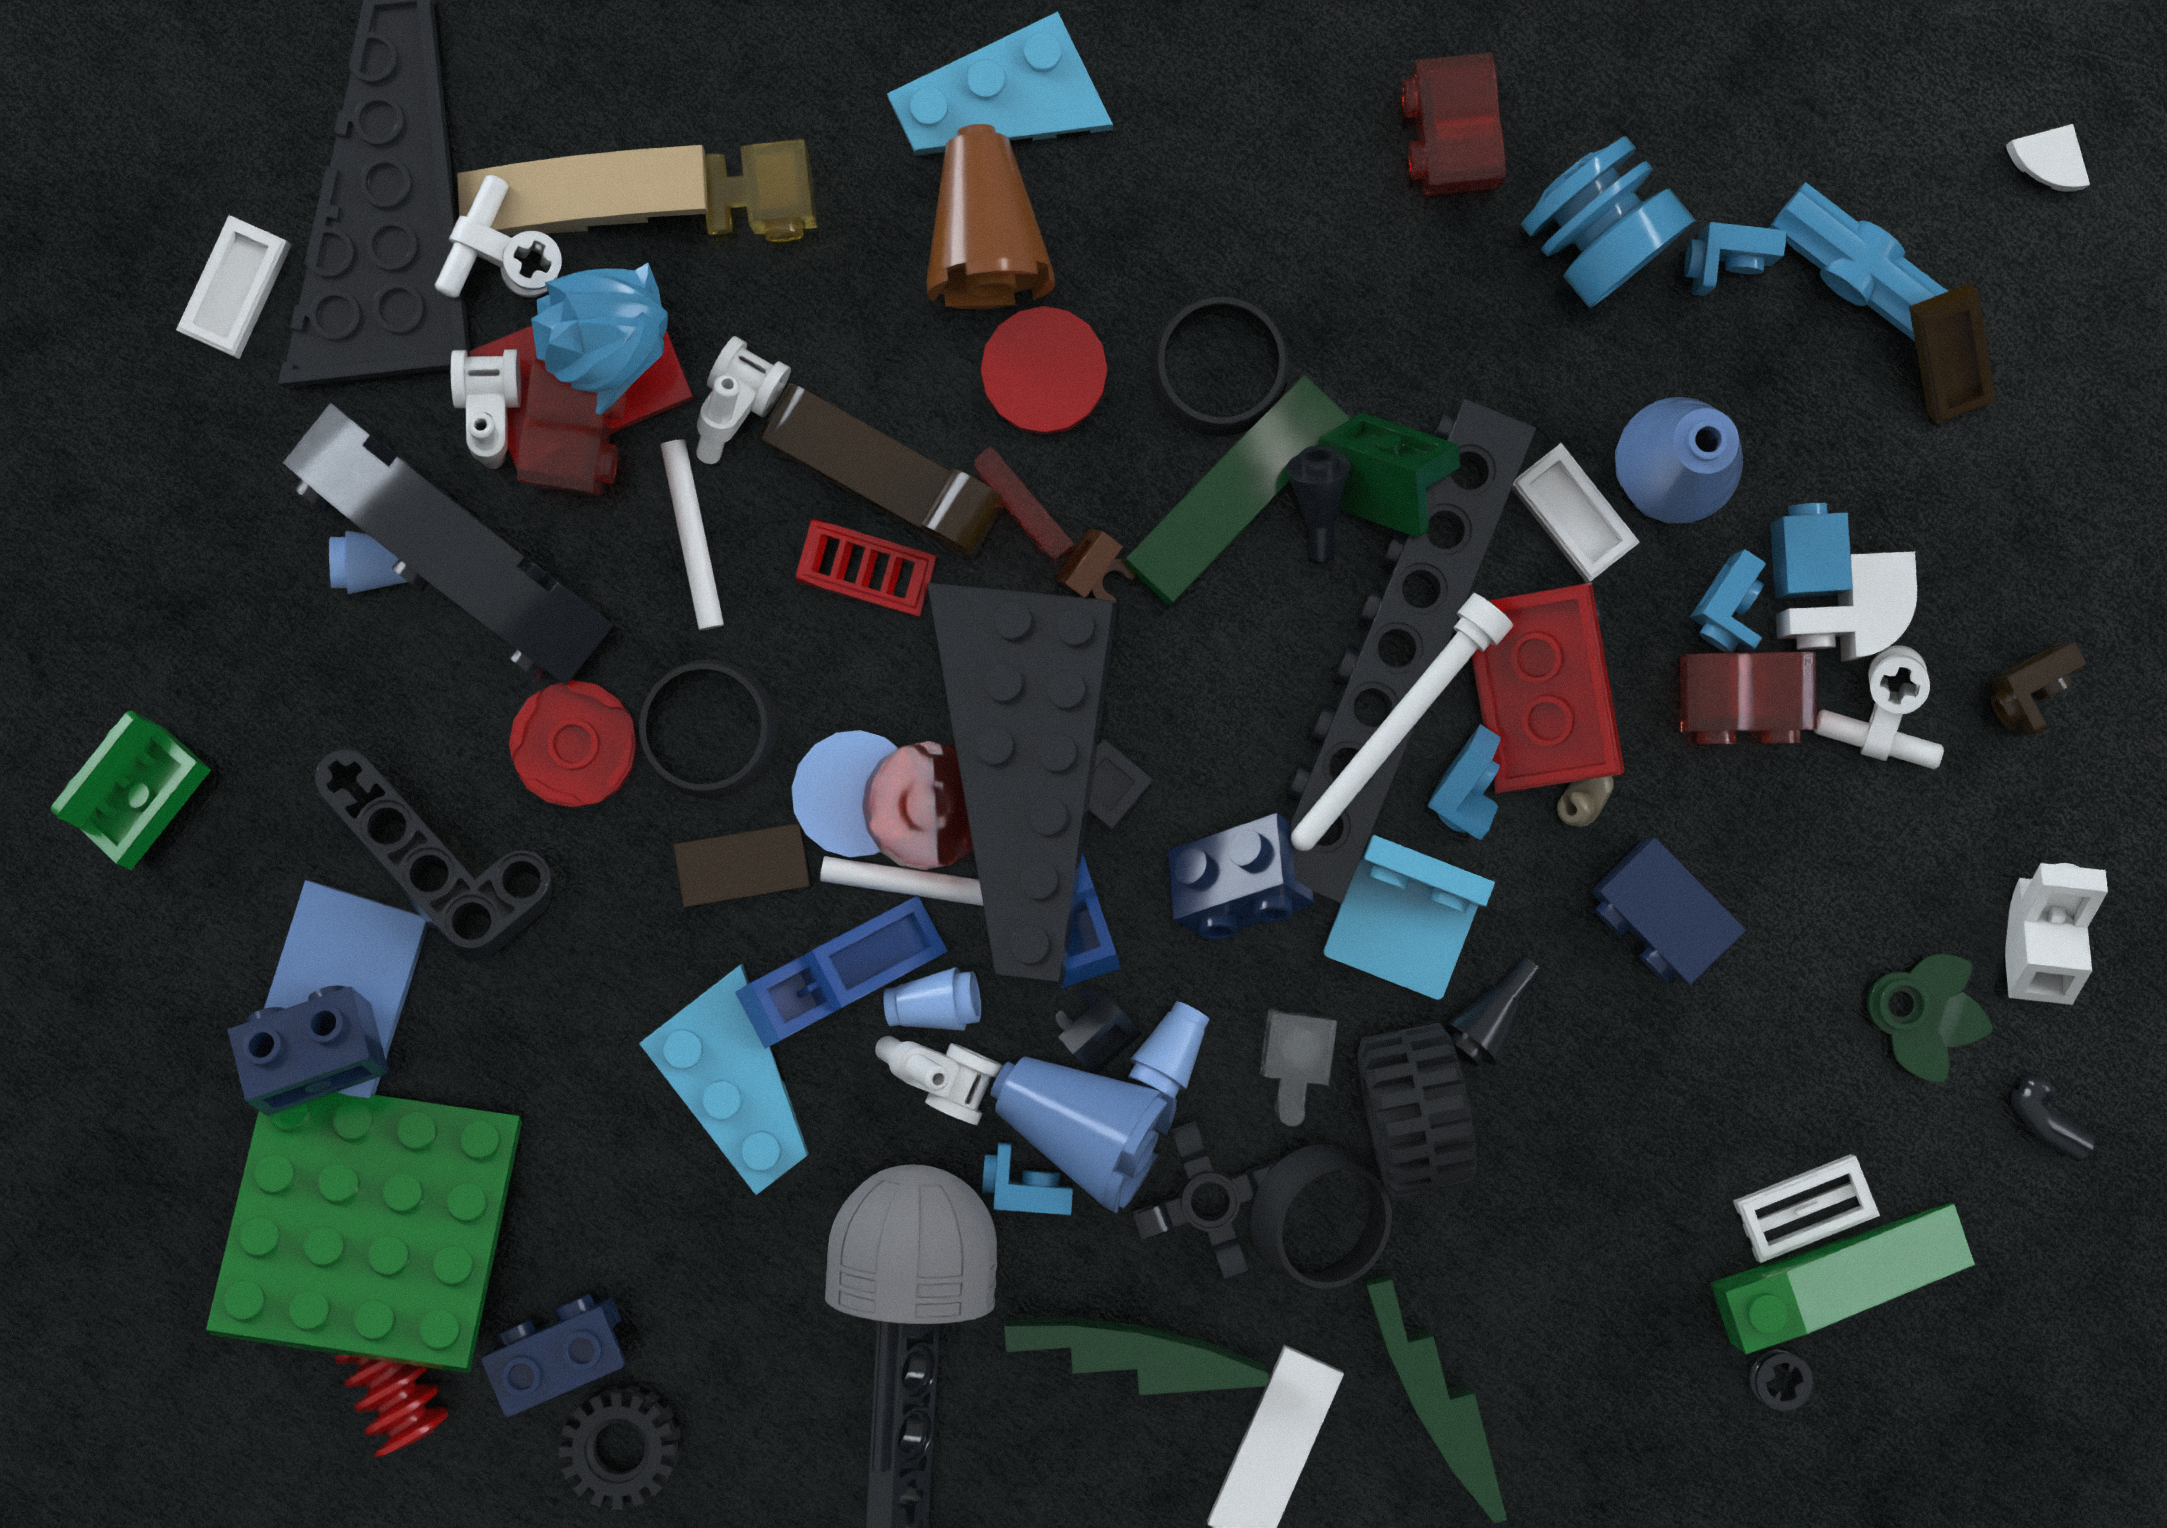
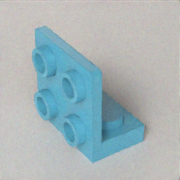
(1406, 917)

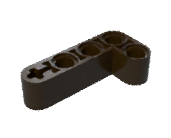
(882, 471)

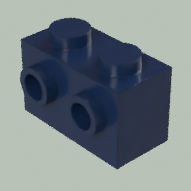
(1665, 912)
(307, 1049)

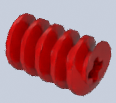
(396, 1399)

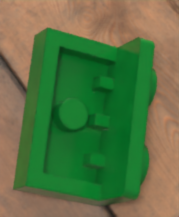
(130, 788)

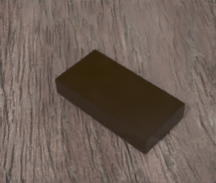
(1952, 353)
(742, 865)

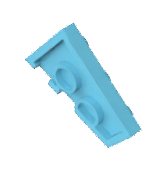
(1019, 84)
(730, 1082)

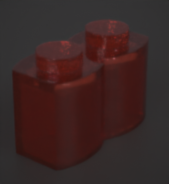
(1456, 124)
(564, 438)
(1748, 694)

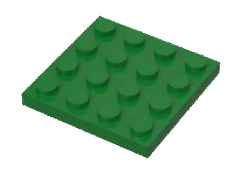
(367, 1229)

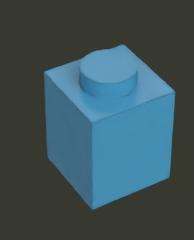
(1811, 552)

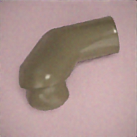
(1584, 800)

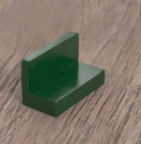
(1390, 470)

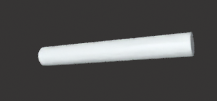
(692, 534)
(901, 880)

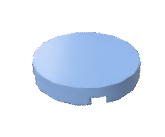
(831, 791)

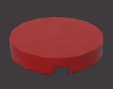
(1044, 370)
(574, 744)

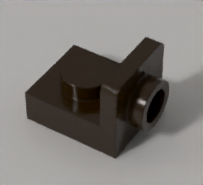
(2041, 675)

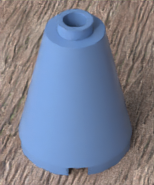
(1679, 460)
(1086, 1124)

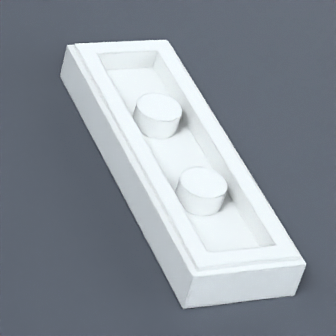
(1276, 1442)

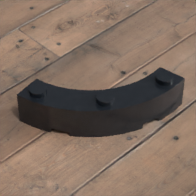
(445, 546)

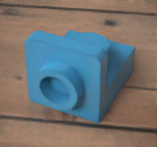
(1741, 247)
(1730, 592)
(1461, 787)
(1036, 1193)

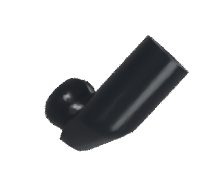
(2046, 1124)

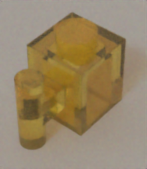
(773, 187)

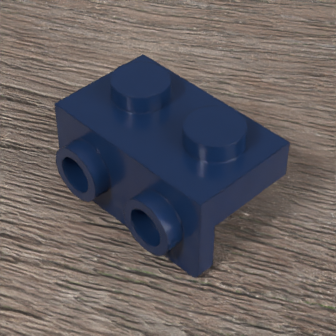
(1236, 879)
(555, 1358)

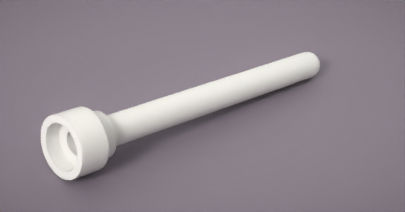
(1477, 629)

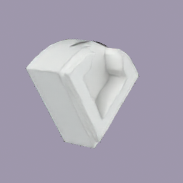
(2051, 158)

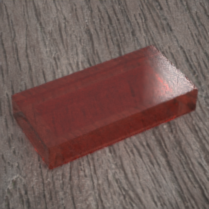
(1023, 506)

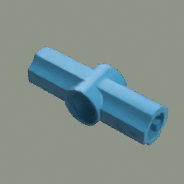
(1855, 257)

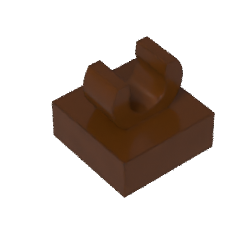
(1088, 565)

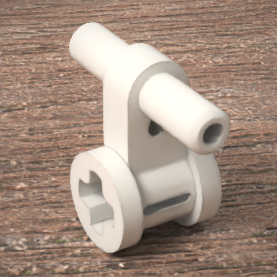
(475, 238)
(739, 386)
(486, 390)
(1880, 735)
(953, 1080)

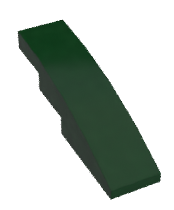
(1233, 492)
(1162, 1358)
(1447, 1414)

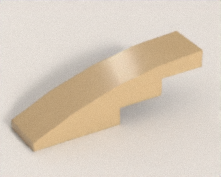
(594, 189)

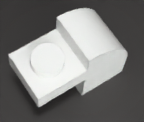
(1867, 616)
(2049, 932)

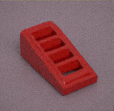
(813, 553)

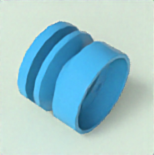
(1607, 220)

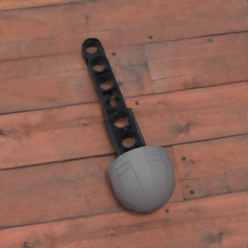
(912, 1255)

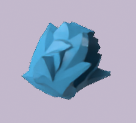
(600, 330)

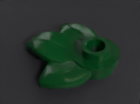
(1935, 1014)

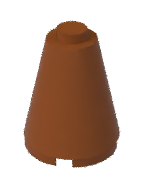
(985, 227)

